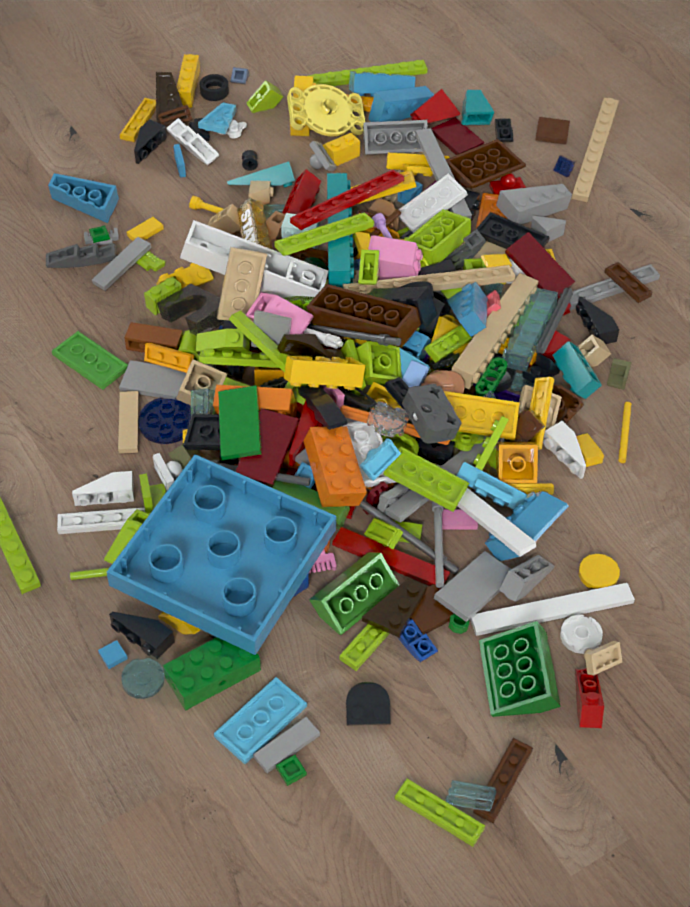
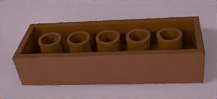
(363, 313)

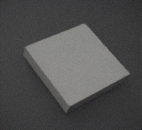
(272, 325)

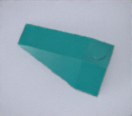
(277, 175)

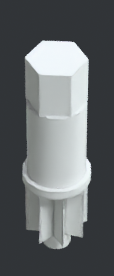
(326, 339)

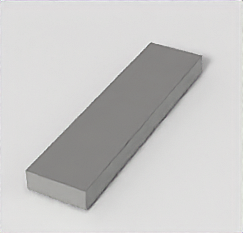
(121, 263)

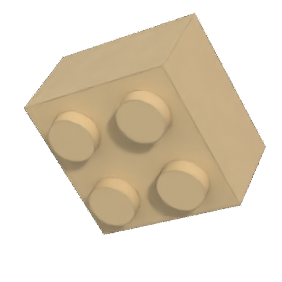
(199, 377)

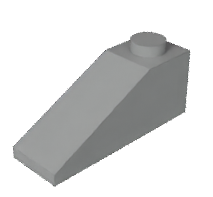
(525, 577)

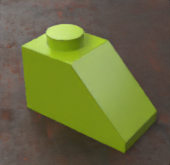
(264, 98)

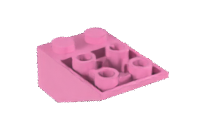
(279, 306)

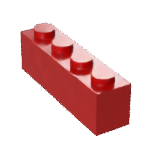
(303, 193)

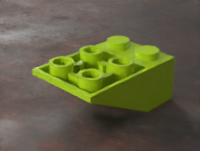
(126, 533)

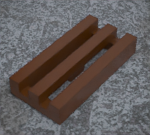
(185, 107)

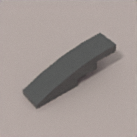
(79, 257)

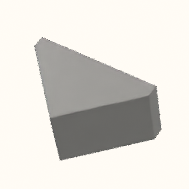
(549, 226)

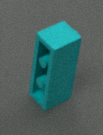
(576, 370)

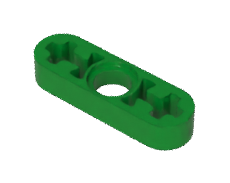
(490, 371)

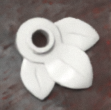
(235, 129)

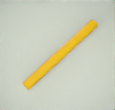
(625, 432)

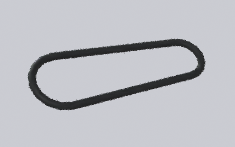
(357, 402)

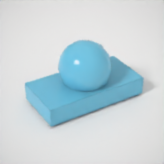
(379, 459)

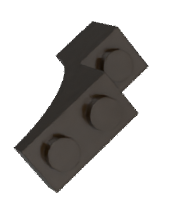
(306, 346)

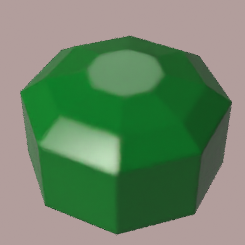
(457, 624)

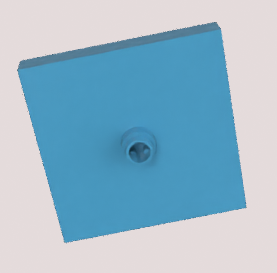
(223, 553)

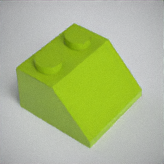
(380, 362)

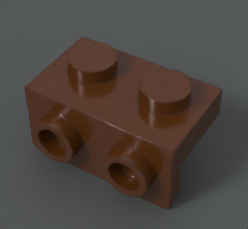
(527, 427)

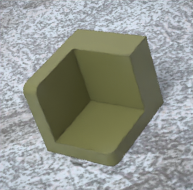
(619, 374)
(183, 456)

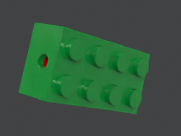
(209, 671)

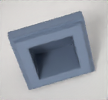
(239, 75)

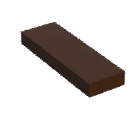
(628, 282)

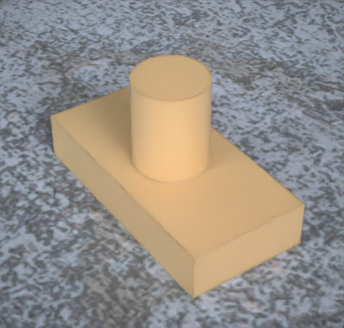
(603, 657)

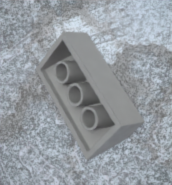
(392, 136)

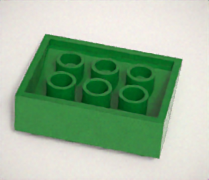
(519, 671)

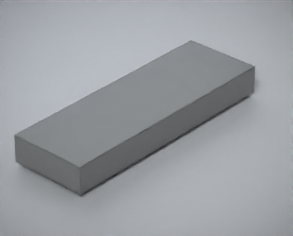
(286, 744)

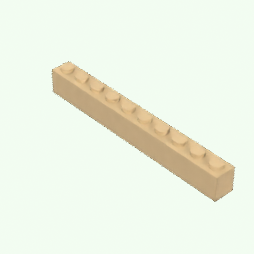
(498, 326)

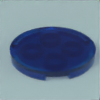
(164, 420)

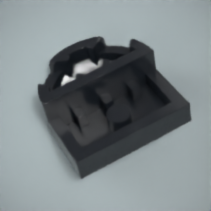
(368, 705)

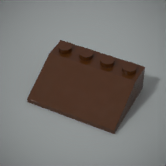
(484, 164)

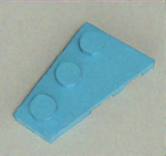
(219, 118)

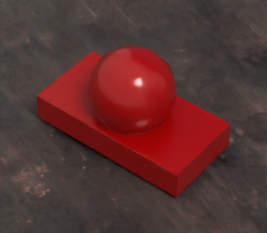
(506, 183)

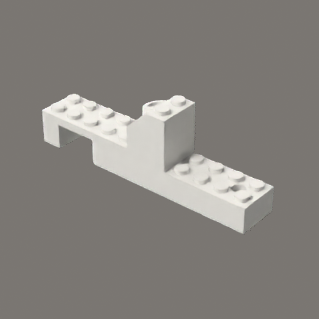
(281, 274)

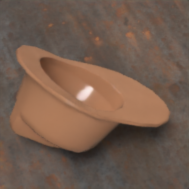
(447, 380)

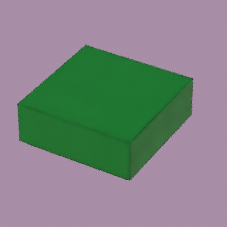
(99, 234)
(291, 770)

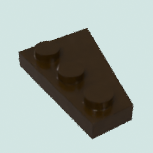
(167, 95)
(396, 608)

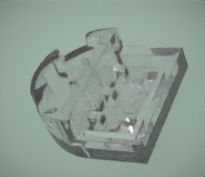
(388, 420)

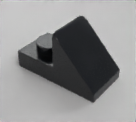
(543, 368)

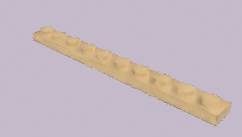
(595, 150)
(444, 280)

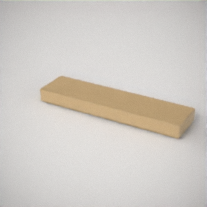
(128, 422)

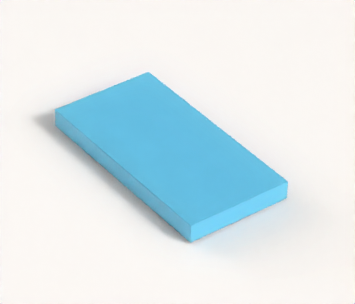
(260, 720)

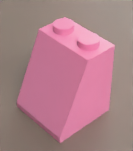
(396, 257)

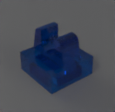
(564, 166)

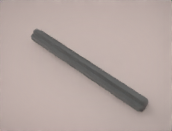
(553, 321)

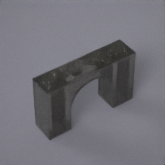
(189, 300)

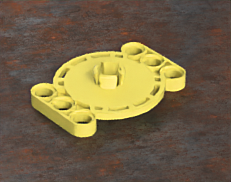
(318, 103)

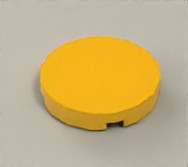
(598, 571)

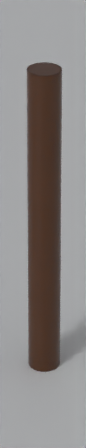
(376, 232)

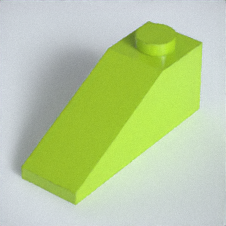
(223, 340)

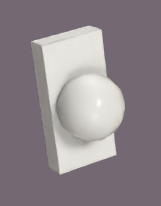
(167, 472)

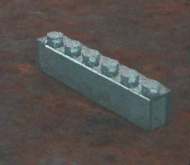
(531, 325)

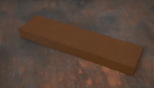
(506, 777)

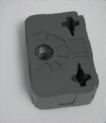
(431, 413)

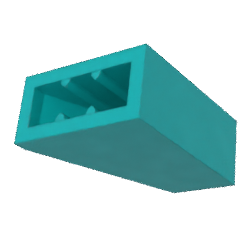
(476, 109)

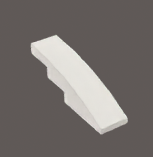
(192, 142)

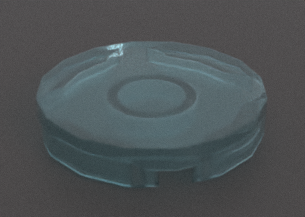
(142, 678)

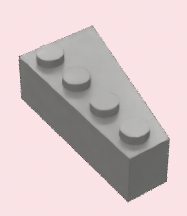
(541, 201)

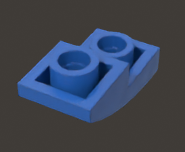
(416, 643)

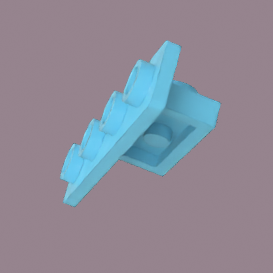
(492, 487)

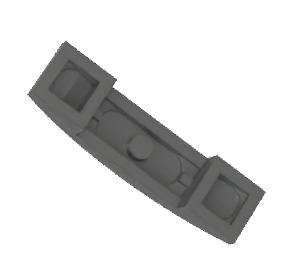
(468, 250)

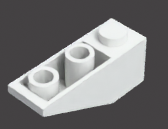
(564, 445)
(112, 488)

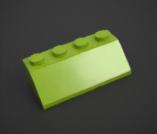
(441, 235)

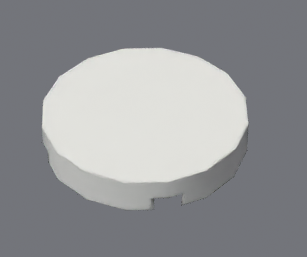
(581, 633)

